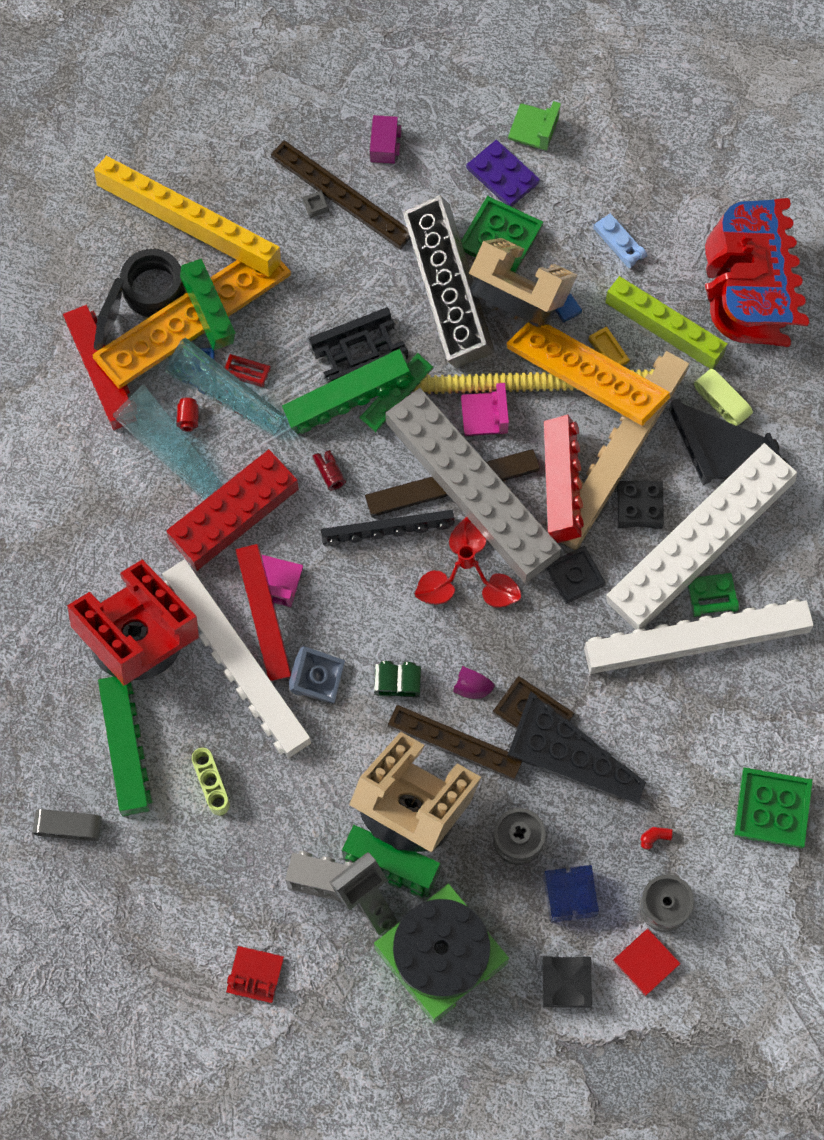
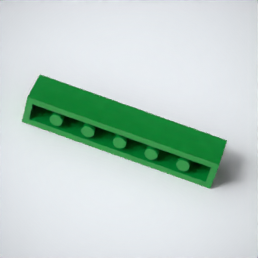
(348, 392)
(124, 746)

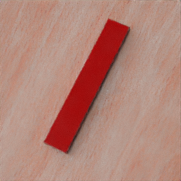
(263, 612)

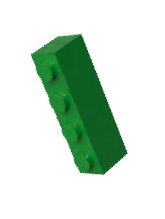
(207, 304)

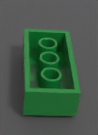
(399, 867)

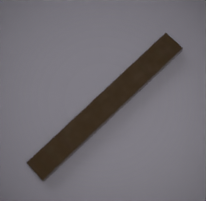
(341, 194)
(428, 489)

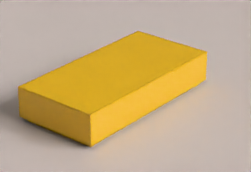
(607, 345)

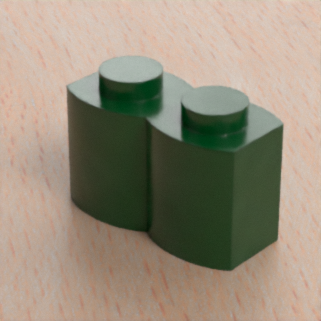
(397, 679)

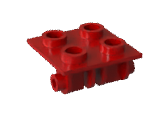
(254, 974)

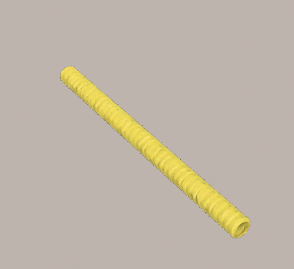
(488, 383)

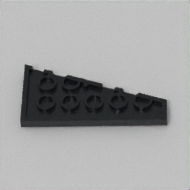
(563, 749)

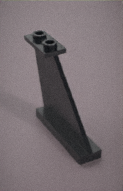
(715, 444)

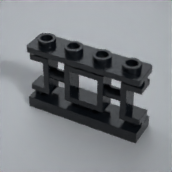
(351, 334)

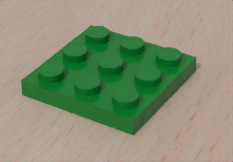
(501, 221)
(773, 808)

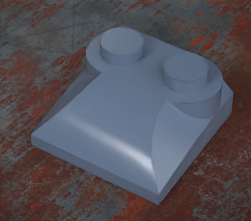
(316, 675)

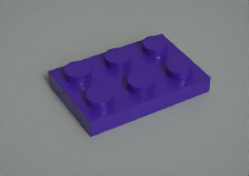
(502, 173)

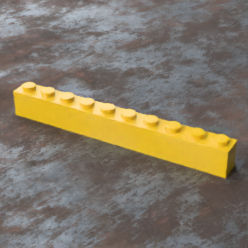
(188, 216)

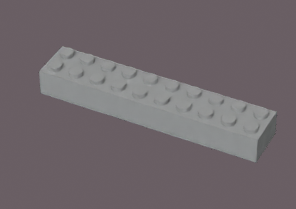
(473, 485)

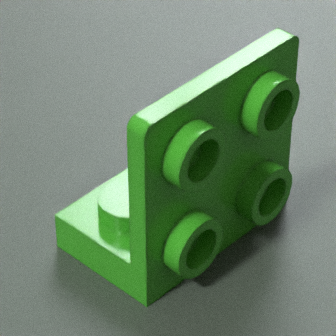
(535, 125)

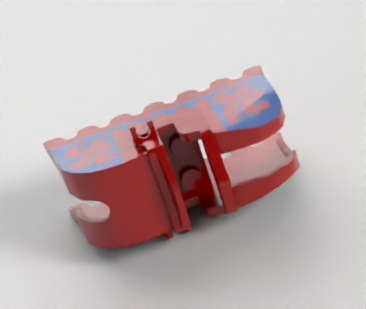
(754, 273)

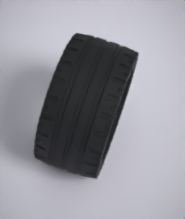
(149, 260)

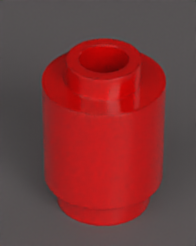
(187, 414)

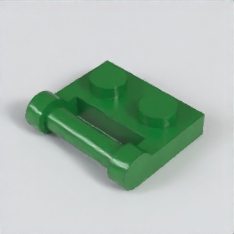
(712, 588)

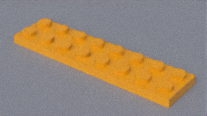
(589, 371)

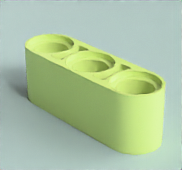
(723, 397)
(203, 773)

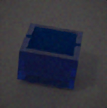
(570, 893)

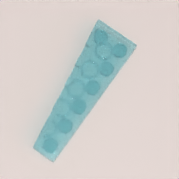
(199, 369)
(158, 432)

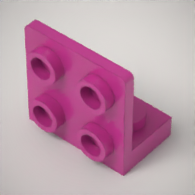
(485, 412)
(282, 579)

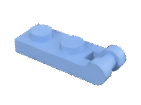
(619, 240)

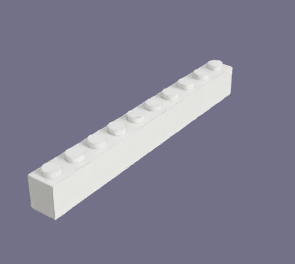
(698, 636)
(238, 662)

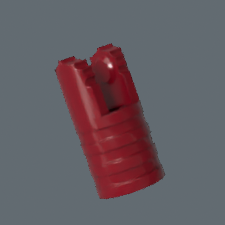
(330, 472)

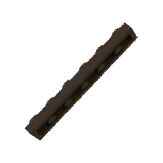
(454, 742)

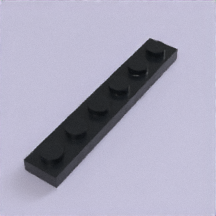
(394, 526)

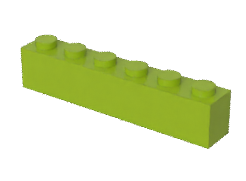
(666, 323)

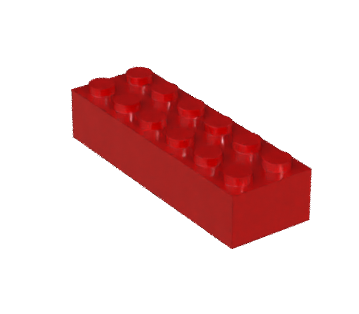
(232, 510)

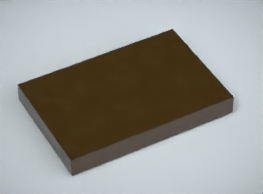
(513, 703)

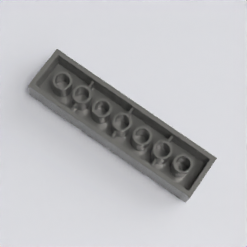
(448, 282)

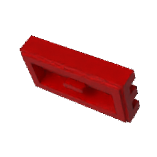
(245, 378)

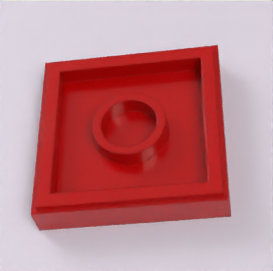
(646, 962)

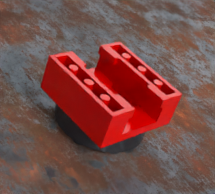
(137, 628)

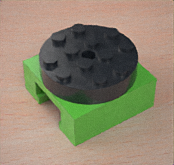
(433, 978)

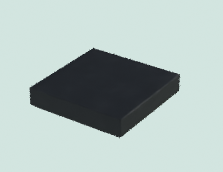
(575, 575)

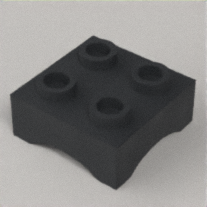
(640, 504)
(567, 982)

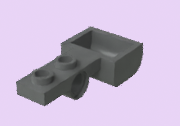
(360, 886)

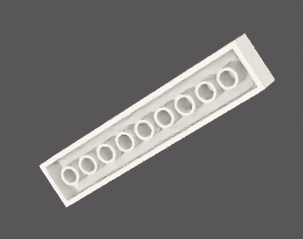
(701, 537)

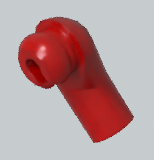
(653, 834)

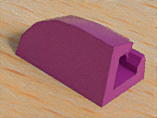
(472, 684)

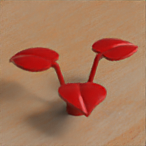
(466, 543)

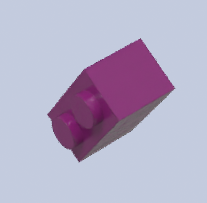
(384, 139)

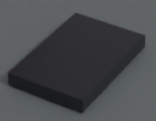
(108, 314)

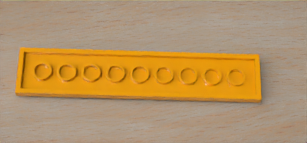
(162, 332)

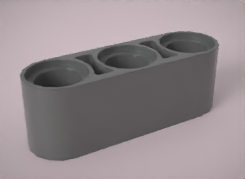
(67, 825)

